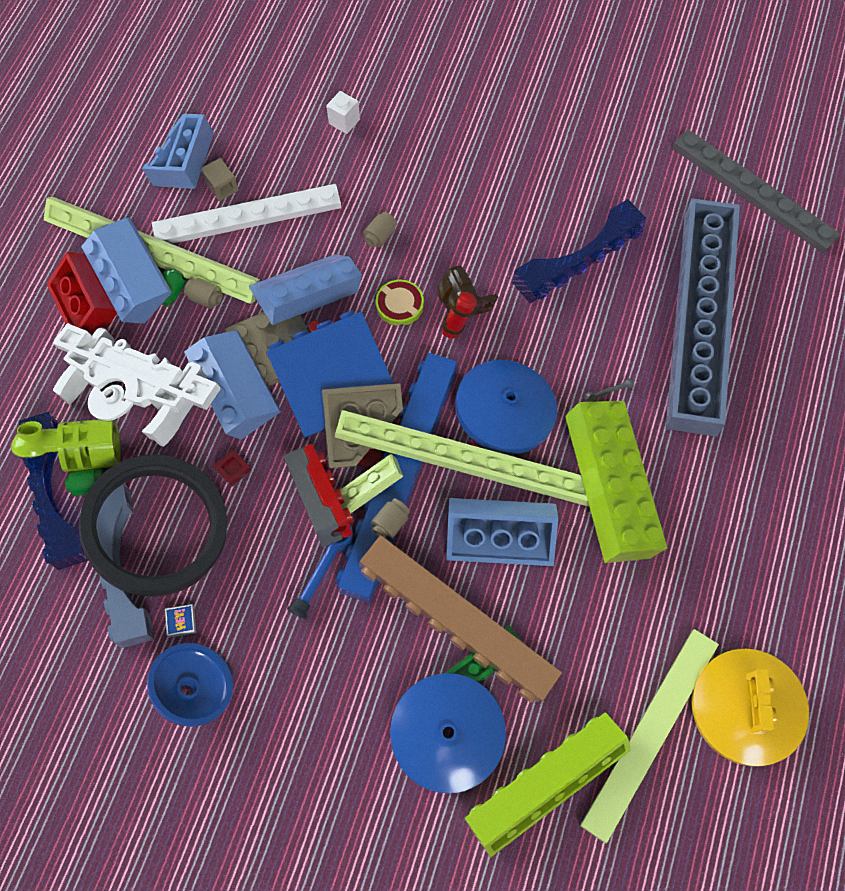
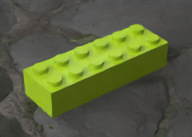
(615, 481)

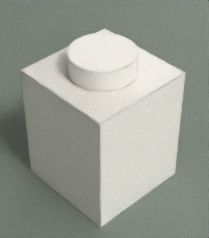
(343, 112)

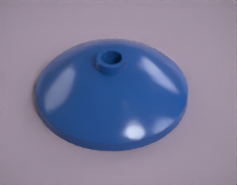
(199, 672)

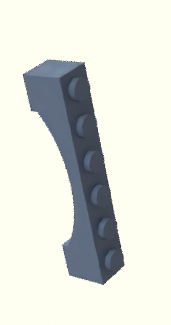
(128, 622)

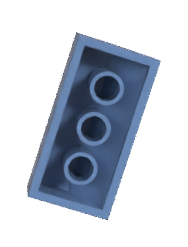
(126, 271)
(307, 287)
(244, 396)
(502, 532)

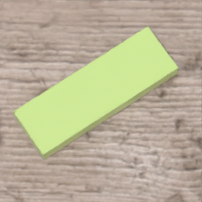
(371, 483)

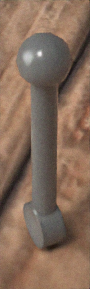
(590, 396)

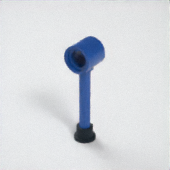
(301, 605)

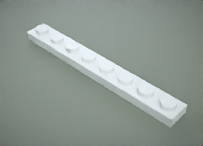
(247, 214)

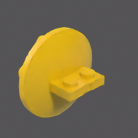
(750, 707)

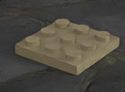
(260, 334)

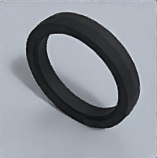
(152, 466)

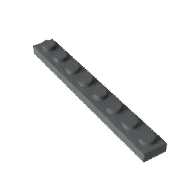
(756, 191)

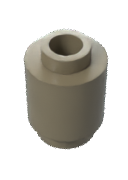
(380, 230)
(203, 292)
(390, 519)

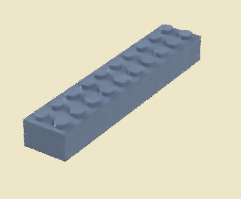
(703, 319)

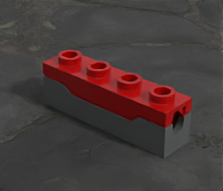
(318, 495)

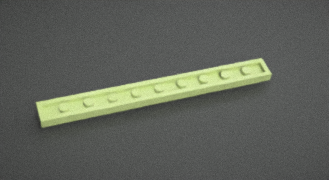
(163, 253)
(461, 457)

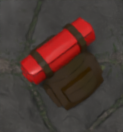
(460, 301)

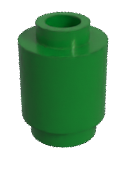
(176, 283)
(81, 481)

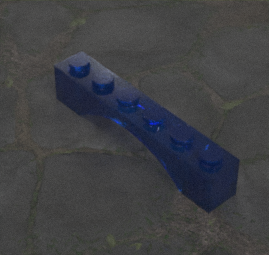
(542, 275)
(60, 538)

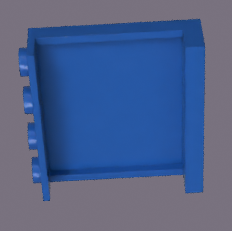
(327, 358)

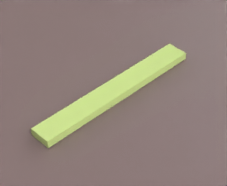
(648, 737)

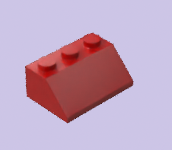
(80, 294)

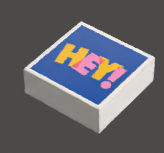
(180, 620)

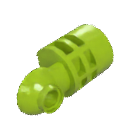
(78, 443)

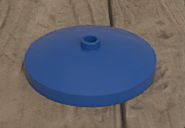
(506, 407)
(442, 762)

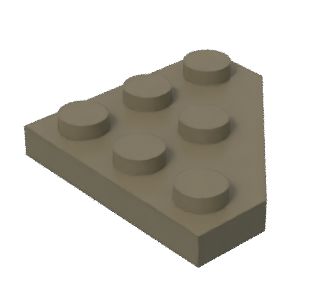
(374, 401)

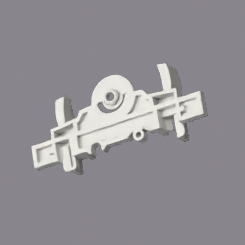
(101, 361)

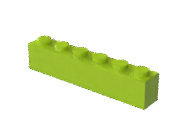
(547, 783)

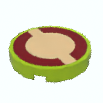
(399, 302)

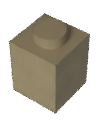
(219, 179)

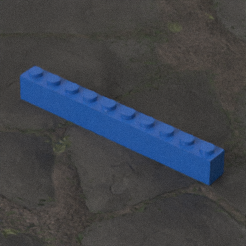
(421, 414)

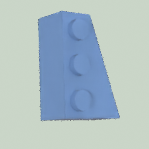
(182, 155)

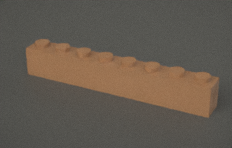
(459, 619)

